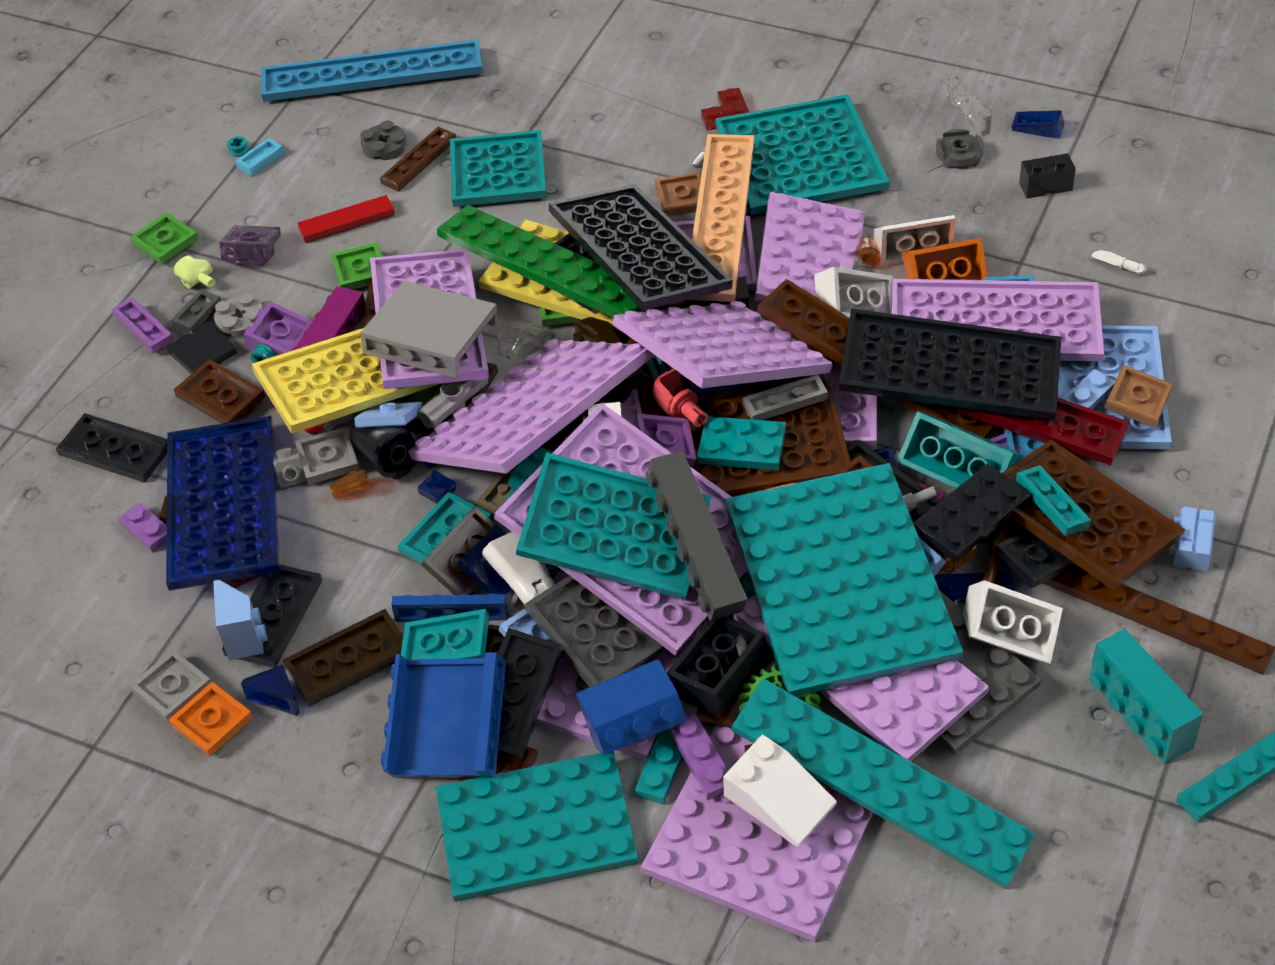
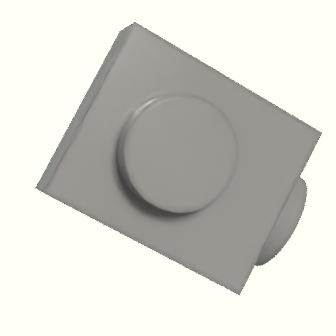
(288, 467)

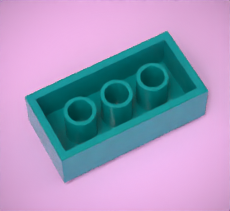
(1145, 696)

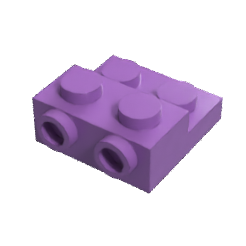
(276, 328)
(669, 432)

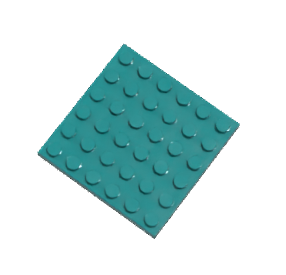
(808, 152)

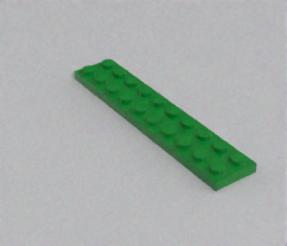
(536, 260)

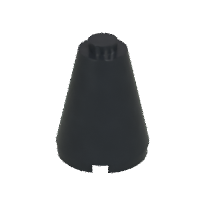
(385, 449)

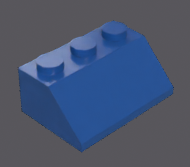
(630, 707)

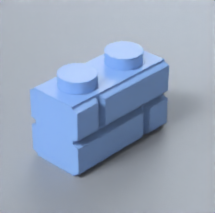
(1195, 545)

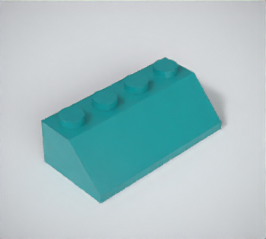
(950, 451)

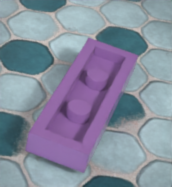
(142, 325)
(700, 755)

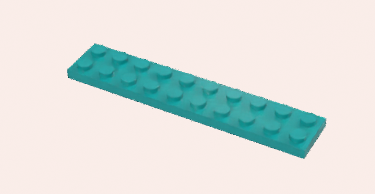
(887, 783)

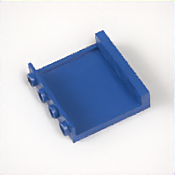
(444, 717)

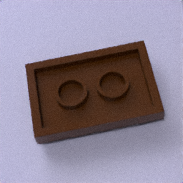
(219, 392)

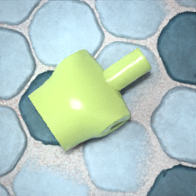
(194, 271)

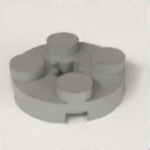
(228, 310)

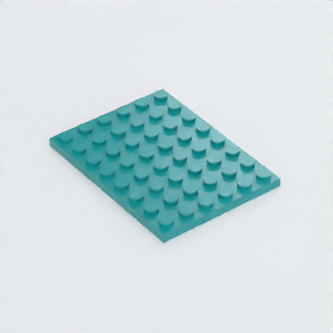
(842, 580)

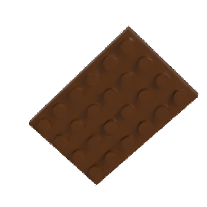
(1122, 528)

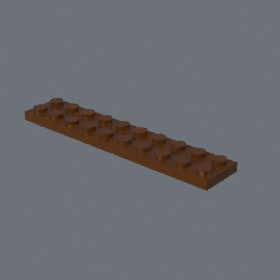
(826, 332)

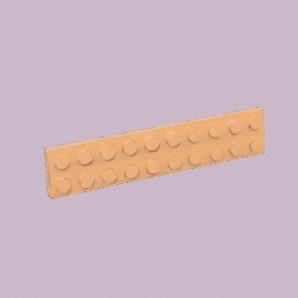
(723, 205)

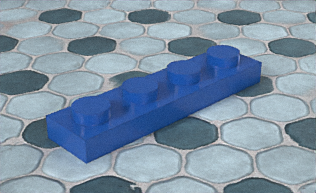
(415, 608)

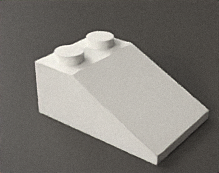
(855, 290)
(777, 791)

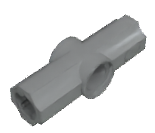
(450, 399)

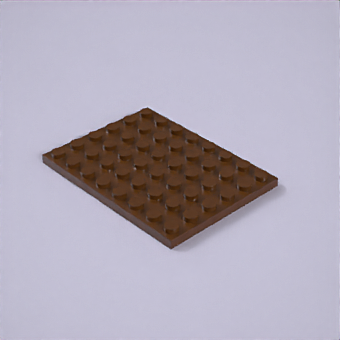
(811, 447)

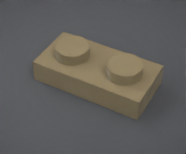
(496, 493)

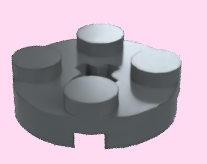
(373, 138)
(970, 150)

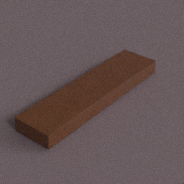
(417, 159)

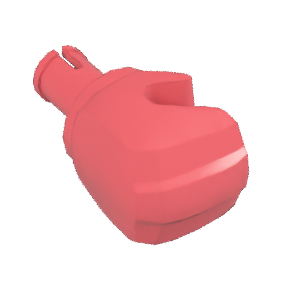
(674, 401)

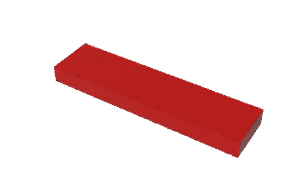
(346, 218)

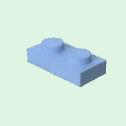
(1091, 390)

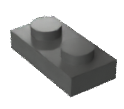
(196, 311)

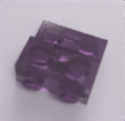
(249, 244)

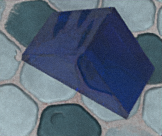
(271, 690)

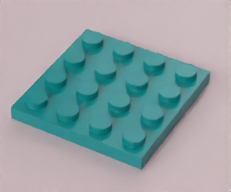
(497, 168)

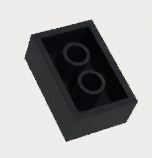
(718, 664)

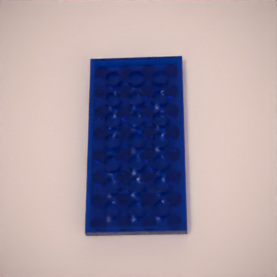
(221, 503)

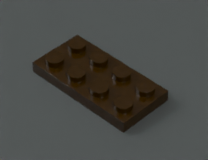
(345, 657)

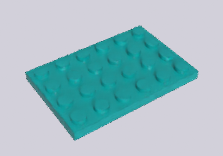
(602, 527)
(535, 826)

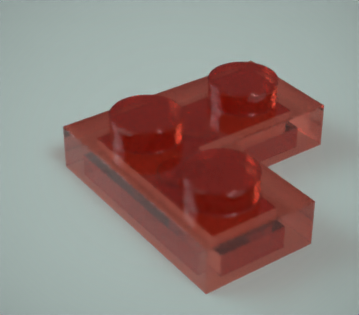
(730, 103)

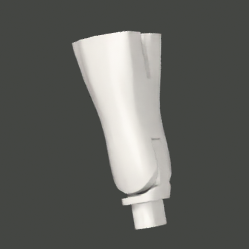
(524, 575)

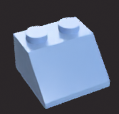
(238, 622)

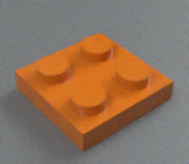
(210, 719)

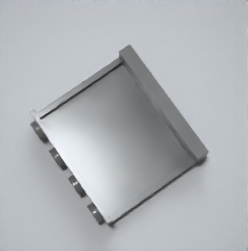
(426, 328)

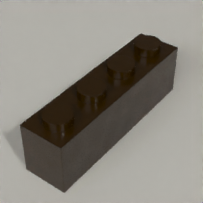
(598, 331)

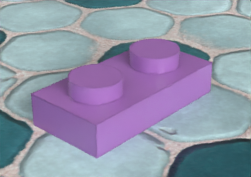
(144, 526)

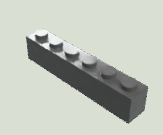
(696, 536)

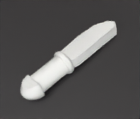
(1121, 262)

